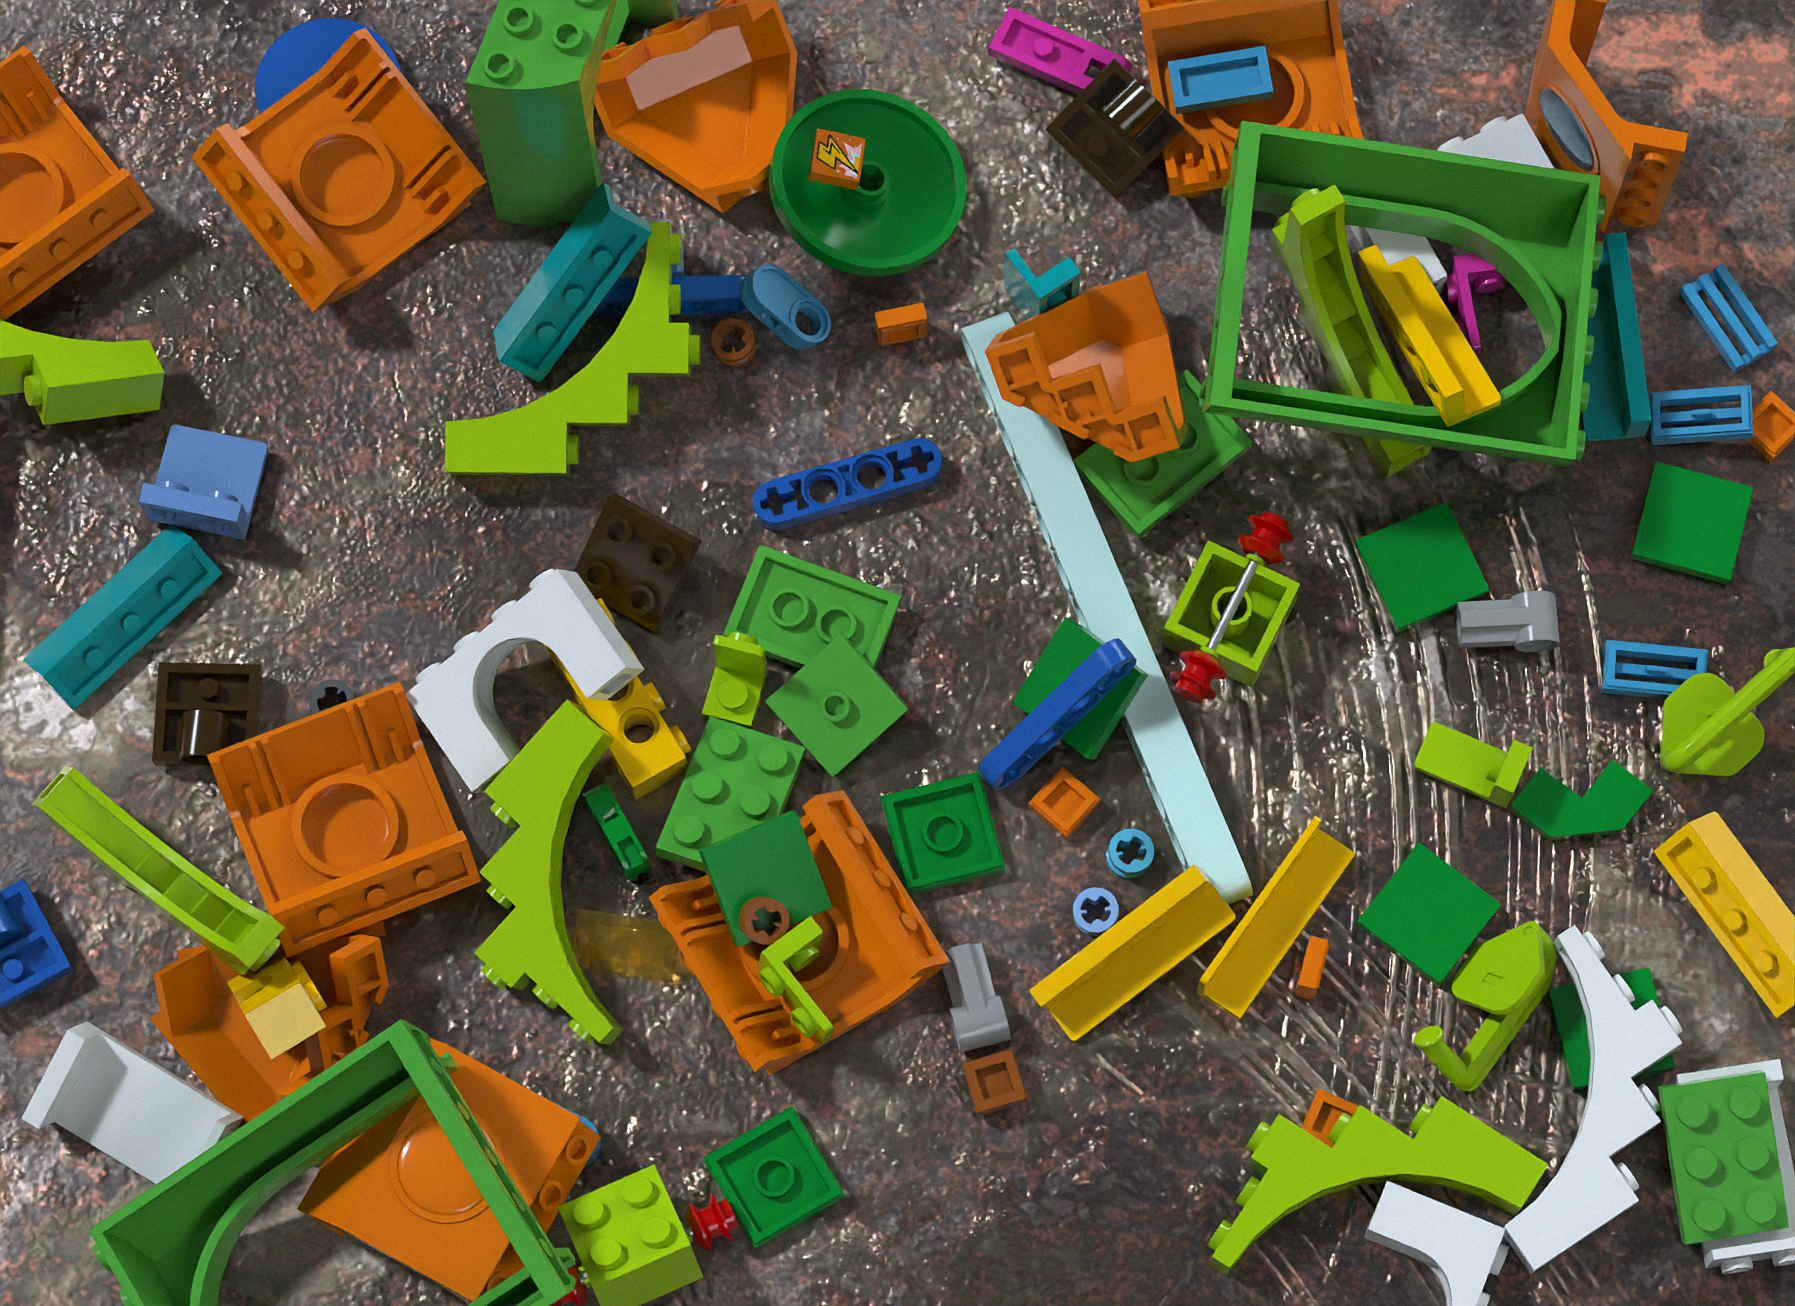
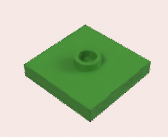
(837, 704)

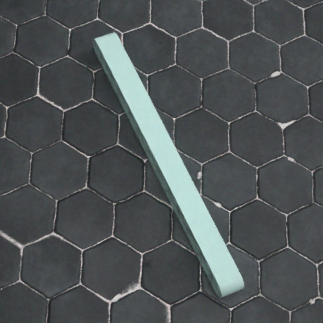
(1108, 612)

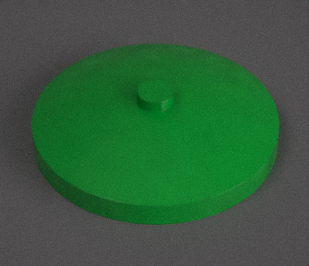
(906, 190)

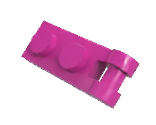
(1049, 51)

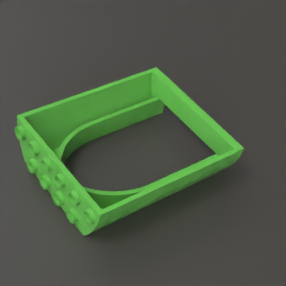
(537, 97)
(1515, 216)
(180, 1232)

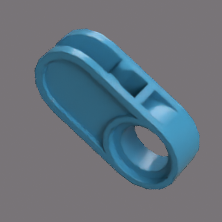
(776, 300)

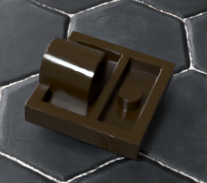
(1114, 128)
(636, 561)
(204, 710)

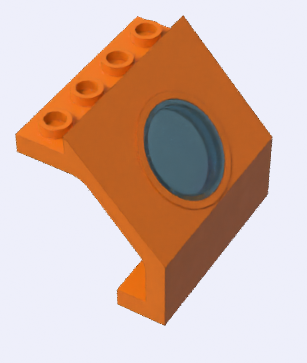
(1583, 129)

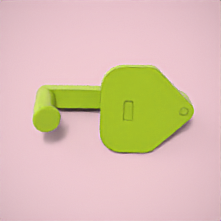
(1713, 728)
(1502, 978)

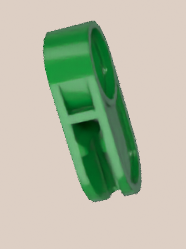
(617, 831)

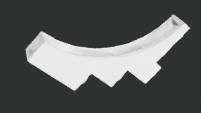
(1616, 1113)

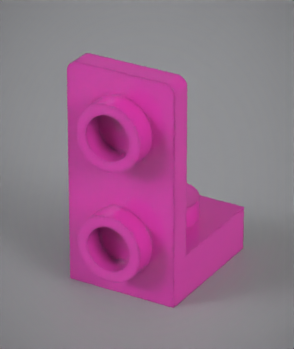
(1465, 273)

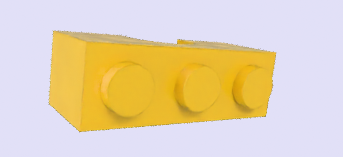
(279, 1003)

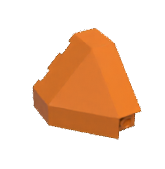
(704, 97)
(1098, 369)
(220, 1045)

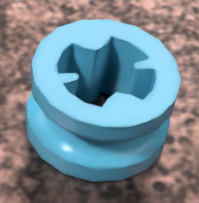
(1123, 840)

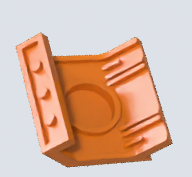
(1304, 64)
(341, 173)
(56, 187)
(343, 819)
(869, 954)
(416, 1201)

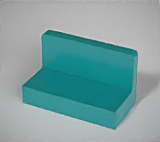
(1040, 293)

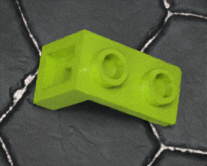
(736, 680)
(1472, 763)
(795, 950)

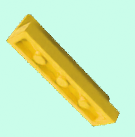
(1428, 336)
(1736, 906)
(1274, 921)
(1134, 953)

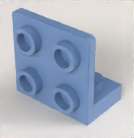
(206, 482)

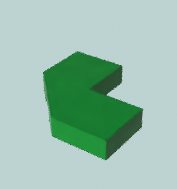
(1562, 814)

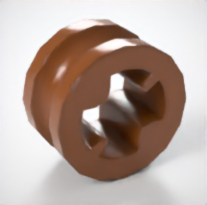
(732, 326)
(769, 905)

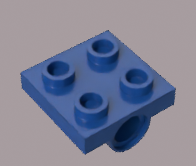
(28, 946)

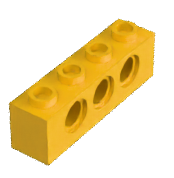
(640, 764)

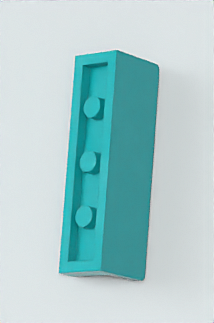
(569, 285)
(1616, 373)
(123, 616)

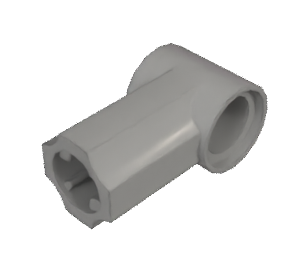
(1524, 622)
(976, 1011)

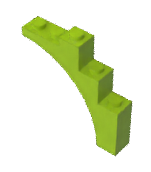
(1318, 262)
(645, 344)
(79, 377)
(140, 860)
(533, 941)
(1298, 1168)

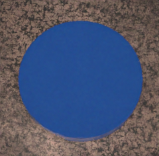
(303, 53)

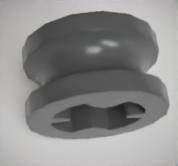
(320, 693)

